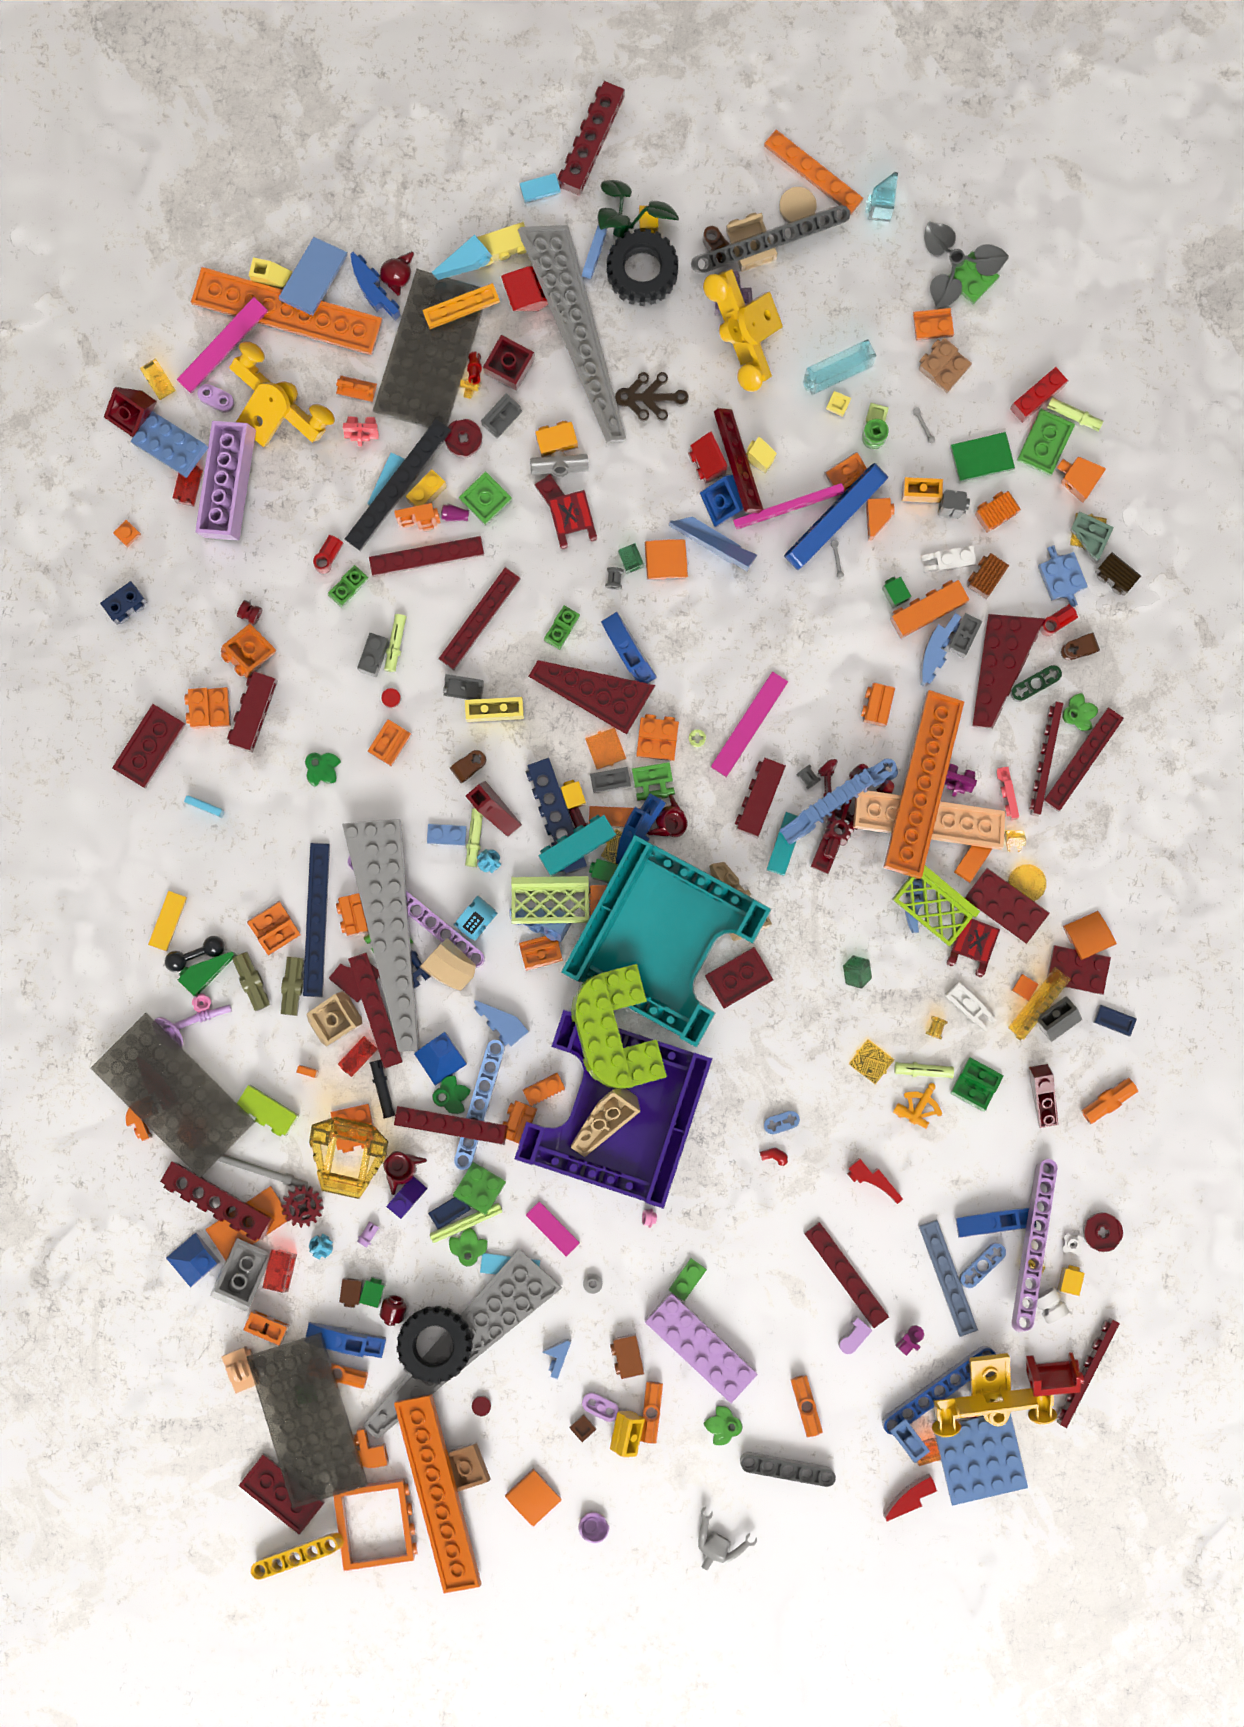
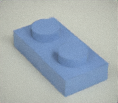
(446, 834)

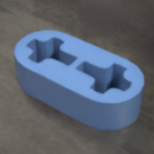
(783, 1127)

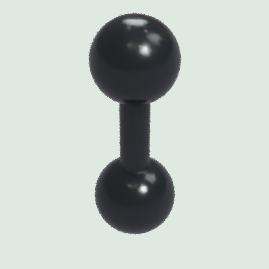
(176, 961)

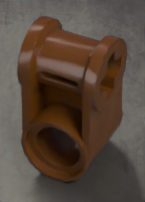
(719, 242)
(1082, 646)
(466, 768)

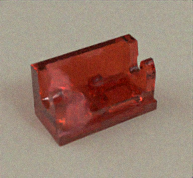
(187, 488)
(279, 1270)

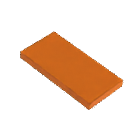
(225, 1236)

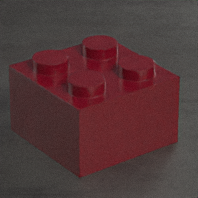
(509, 362)

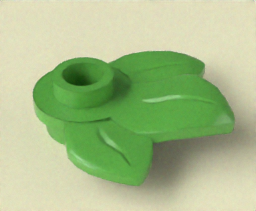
(1082, 711)
(468, 1244)
(720, 1426)

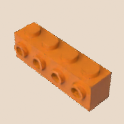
(929, 609)

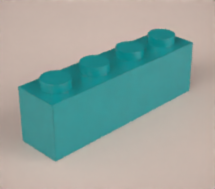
(577, 845)

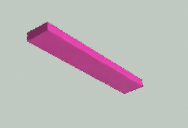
(222, 345)
(789, 506)
(749, 724)

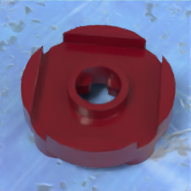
(474, 438)
(1111, 1239)

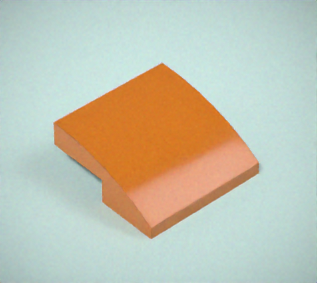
(846, 471)
(666, 559)
(273, 928)
(1089, 935)
(533, 1497)

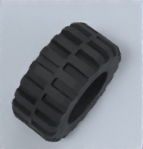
(635, 244)
(415, 1363)

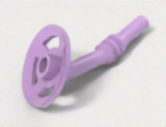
(173, 1028)

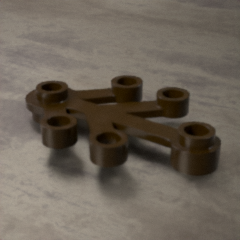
(649, 396)

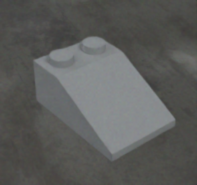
(241, 1275)

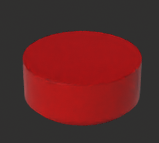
(391, 698)

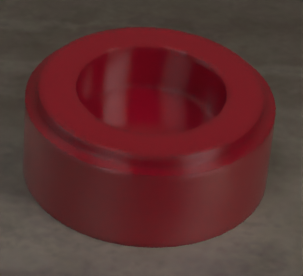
(481, 1405)

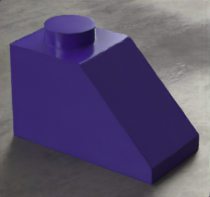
(406, 1197)

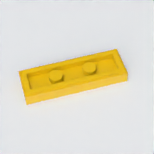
(167, 921)

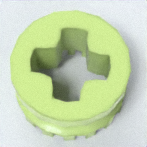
(701, 734)

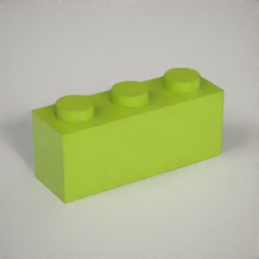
(267, 1111)

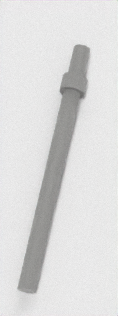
(287, 1179)

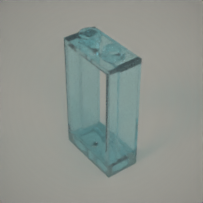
(839, 367)

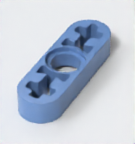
(594, 253)
(975, 1278)

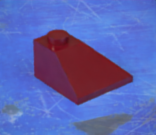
(129, 409)

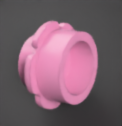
(196, 1003)
(649, 1217)

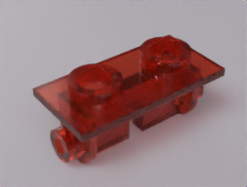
(357, 1056)

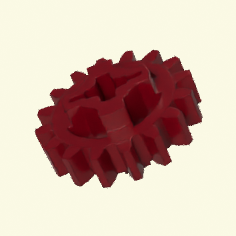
(305, 1198)

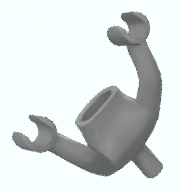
(717, 1546)

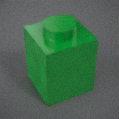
(896, 591)
(602, 870)
(372, 1292)

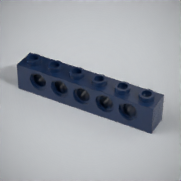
(544, 768)

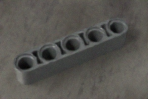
(795, 1475)

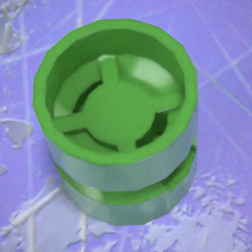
(875, 433)

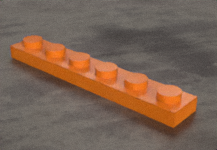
(813, 171)

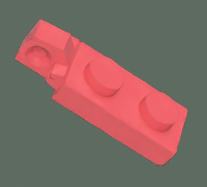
(1008, 792)

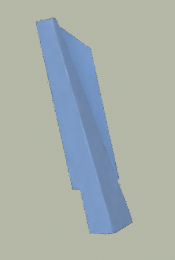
(714, 542)

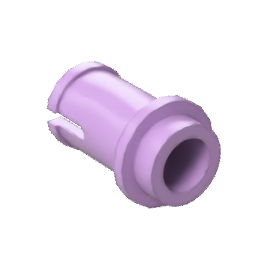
(367, 1235)

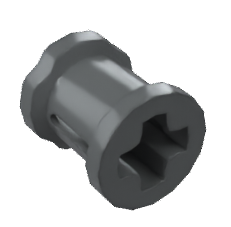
(614, 578)
(808, 776)

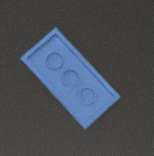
(313, 276)

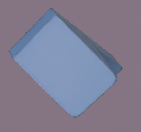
(558, 1351)
(910, 1441)

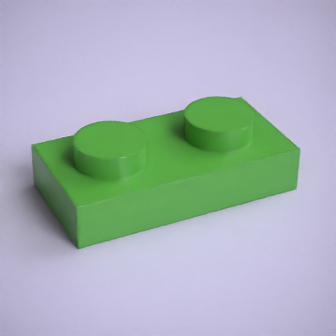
(687, 1279)

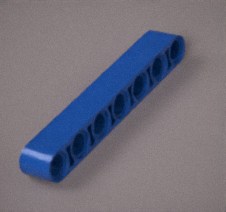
(836, 516)
(928, 1391)

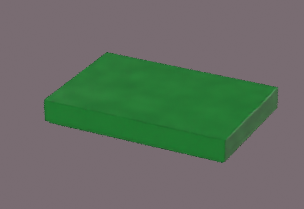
(982, 457)

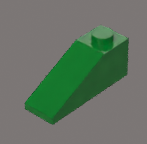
(200, 975)

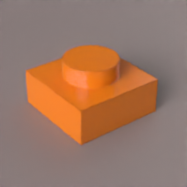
(126, 533)

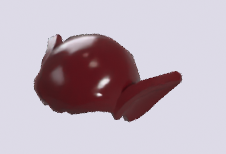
(397, 272)
(670, 821)
(400, 1168)

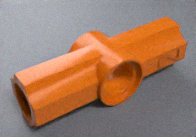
(1109, 1100)
(351, 1376)
(652, 1399)
(809, 1418)

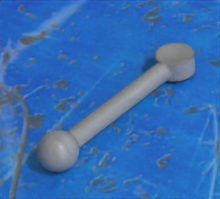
(931, 439)
(834, 544)

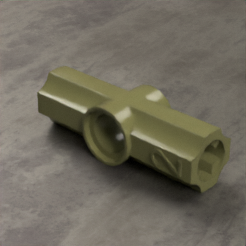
(251, 981)
(292, 986)

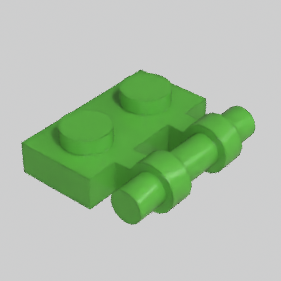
(653, 775)

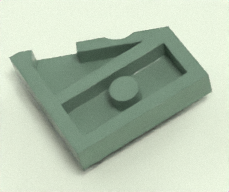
(1091, 533)

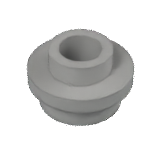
(597, 1279)

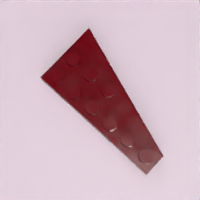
(1004, 655)
(603, 695)

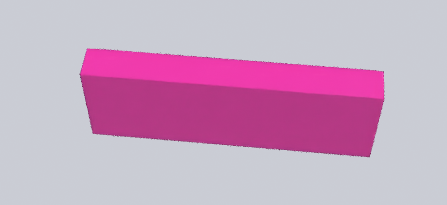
(552, 1229)

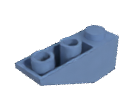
(553, 931)
(506, 1024)

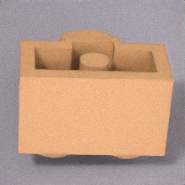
(238, 1369)

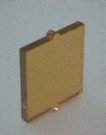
(605, 748)

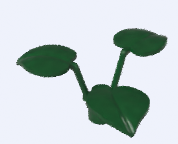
(621, 223)

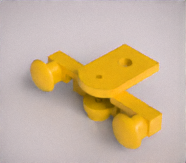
(754, 324)
(275, 401)
(991, 1398)

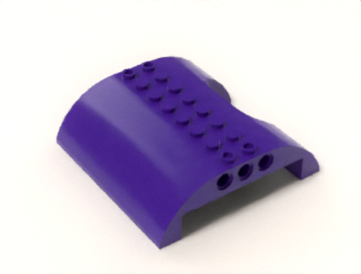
(644, 1151)

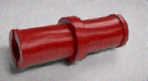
(474, 368)

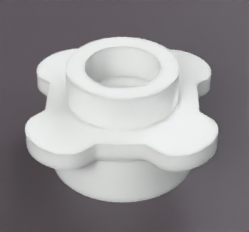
(1068, 1239)

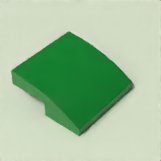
(976, 1084)

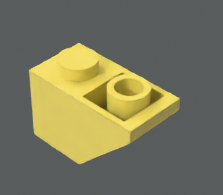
(269, 273)
(760, 454)

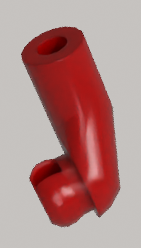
(775, 1153)

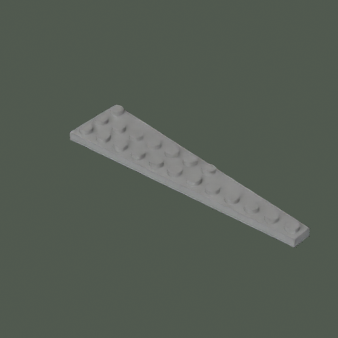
(563, 286)

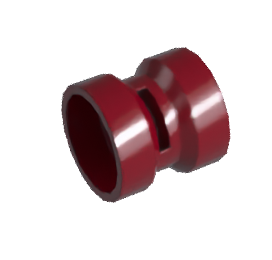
(249, 612)

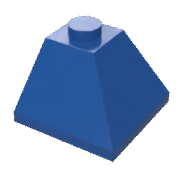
(722, 500)
(440, 1058)
(193, 1259)

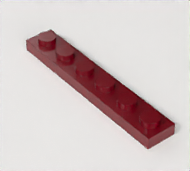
(738, 460)
(426, 556)
(479, 618)
(1083, 759)
(1044, 765)
(375, 1010)
(451, 1125)
(846, 1275)
(1091, 1364)

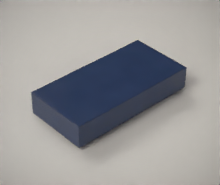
(1115, 1020)
(448, 1212)

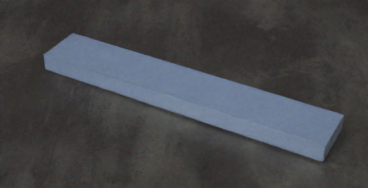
(948, 1278)

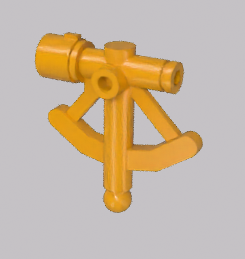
(915, 1116)

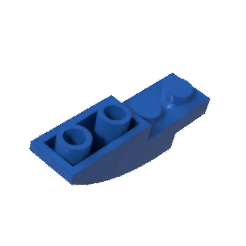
(368, 283)
(628, 648)
(639, 823)
(992, 1222)
(348, 1342)

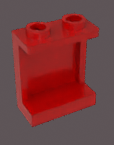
(1054, 1377)

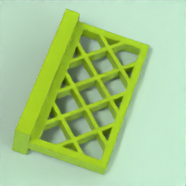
(948, 894)

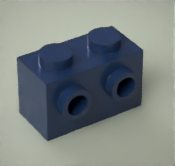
(124, 603)

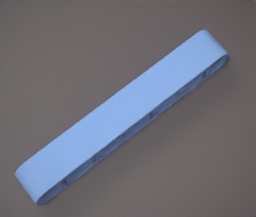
(479, 1094)

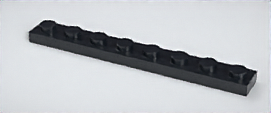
(398, 484)

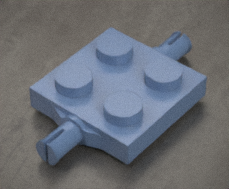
(1062, 576)

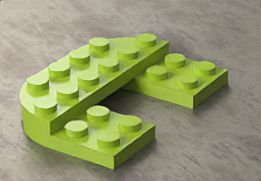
(600, 1036)

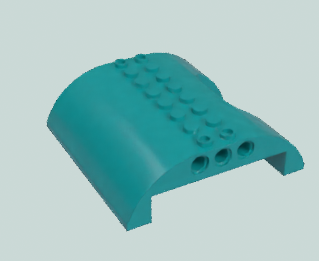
(666, 923)

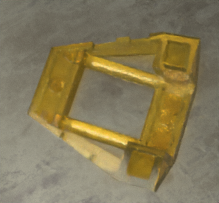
(326, 1134)

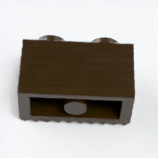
(1117, 574)

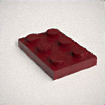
(1085, 974)
(739, 977)

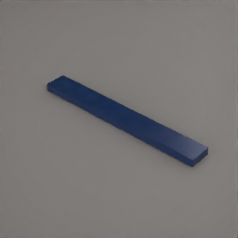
(316, 920)

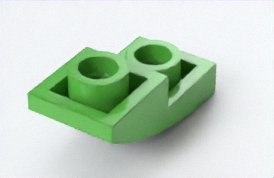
(348, 586)
(561, 627)

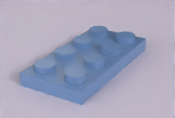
(169, 444)

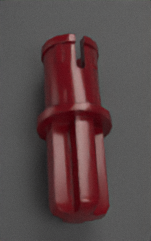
(577, 817)

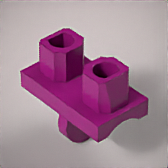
(958, 782)
(910, 1339)

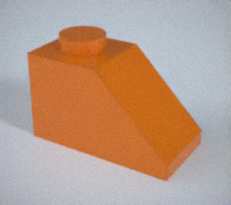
(878, 515)

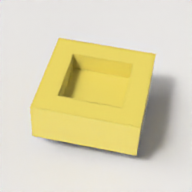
(838, 403)

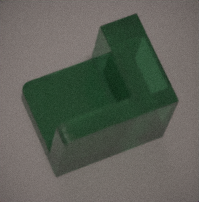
(631, 558)
(857, 971)

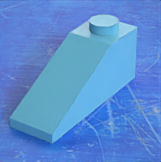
(466, 258)

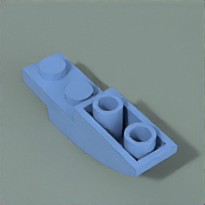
(933, 654)

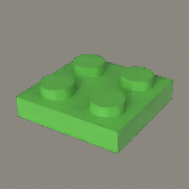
(973, 282)
(485, 498)
(479, 1188)

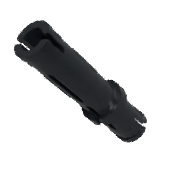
(382, 1088)

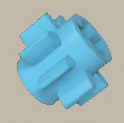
(488, 861)
(320, 1246)

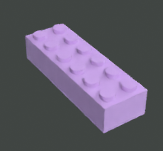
(225, 480)
(701, 1347)

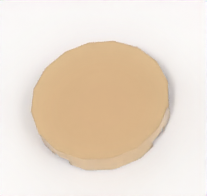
(797, 204)

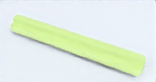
(464, 1223)

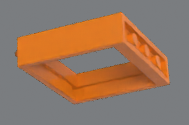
(409, 1528)

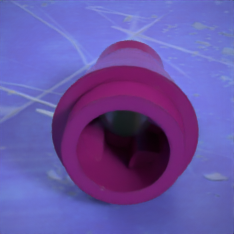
(453, 513)

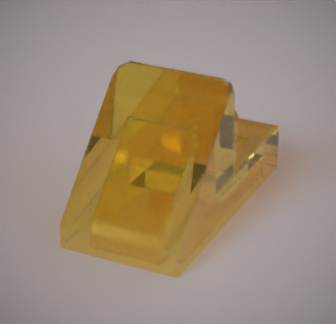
(157, 379)

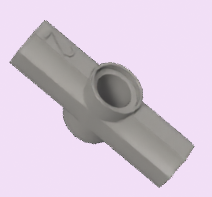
(559, 464)

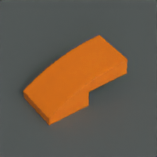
(972, 862)

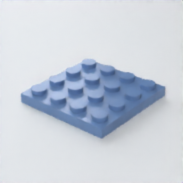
(981, 1461)

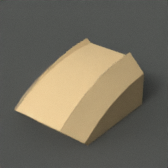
(449, 966)
(334, 1018)

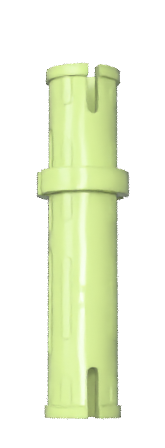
(1069, 411)
(395, 643)
(474, 839)
(921, 1070)

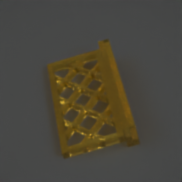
(1039, 1003)

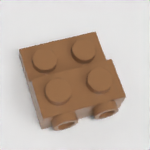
(944, 364)
(468, 1467)

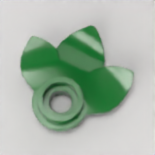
(323, 770)
(453, 1093)

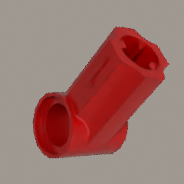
(328, 552)
(1060, 619)

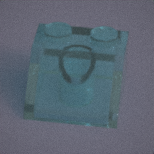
(882, 200)

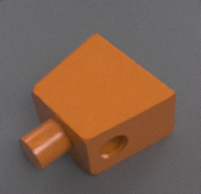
(1080, 476)

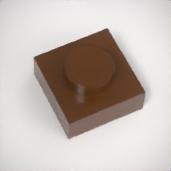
(582, 1428)

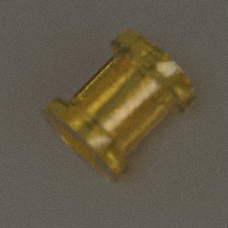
(936, 1027)

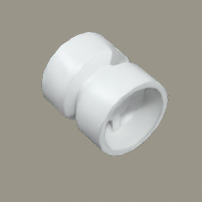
(1051, 1305)

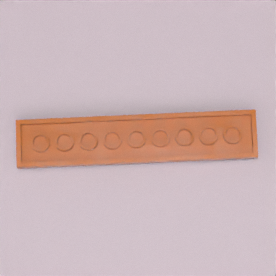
(328, 324)
(923, 784)
(437, 1493)

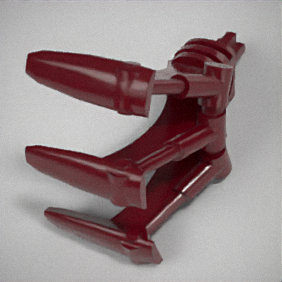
(843, 814)

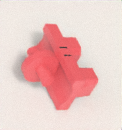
(360, 431)

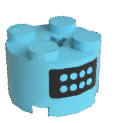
(475, 917)

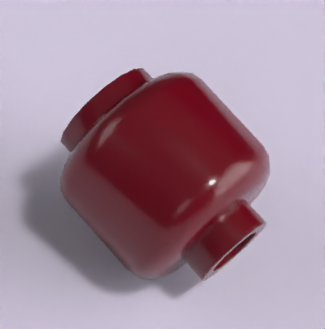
(393, 1310)

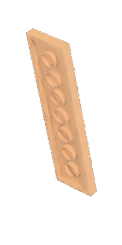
(953, 822)

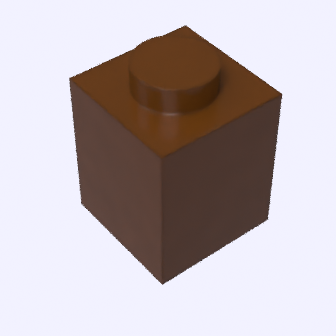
(351, 1292)

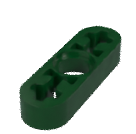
(1045, 672)

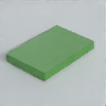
(1046, 442)

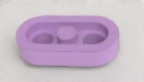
(215, 397)
(600, 1406)

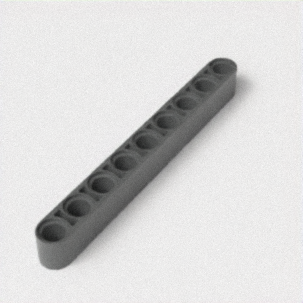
(779, 239)

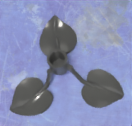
(944, 288)

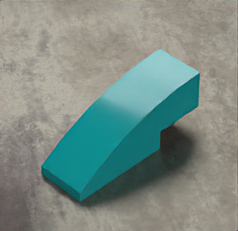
(782, 850)

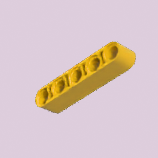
(289, 1560)

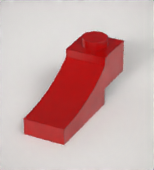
(859, 1172)

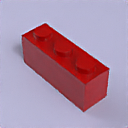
(1039, 394)

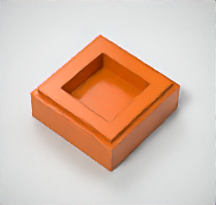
(1025, 987)
(307, 1071)

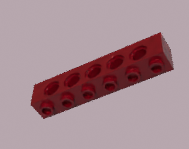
(576, 182)
(261, 1221)

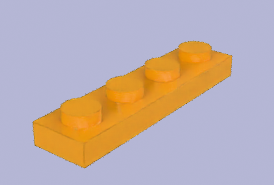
(461, 306)

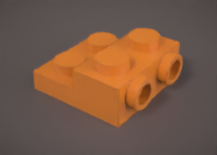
(423, 515)
(247, 651)
(208, 708)
(657, 738)
(360, 1114)

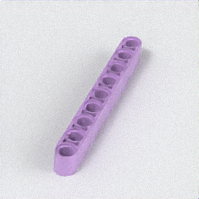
(439, 927)
(1028, 1252)

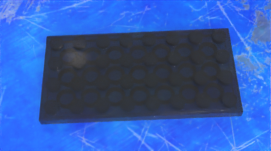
(427, 362)
(173, 1095)
(307, 1420)

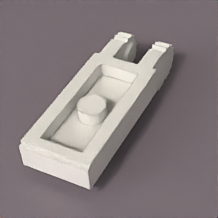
(951, 559)
(969, 1005)

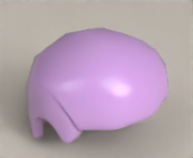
(593, 1527)

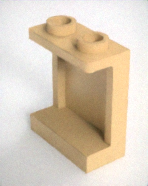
(745, 228)

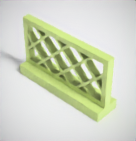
(549, 885)

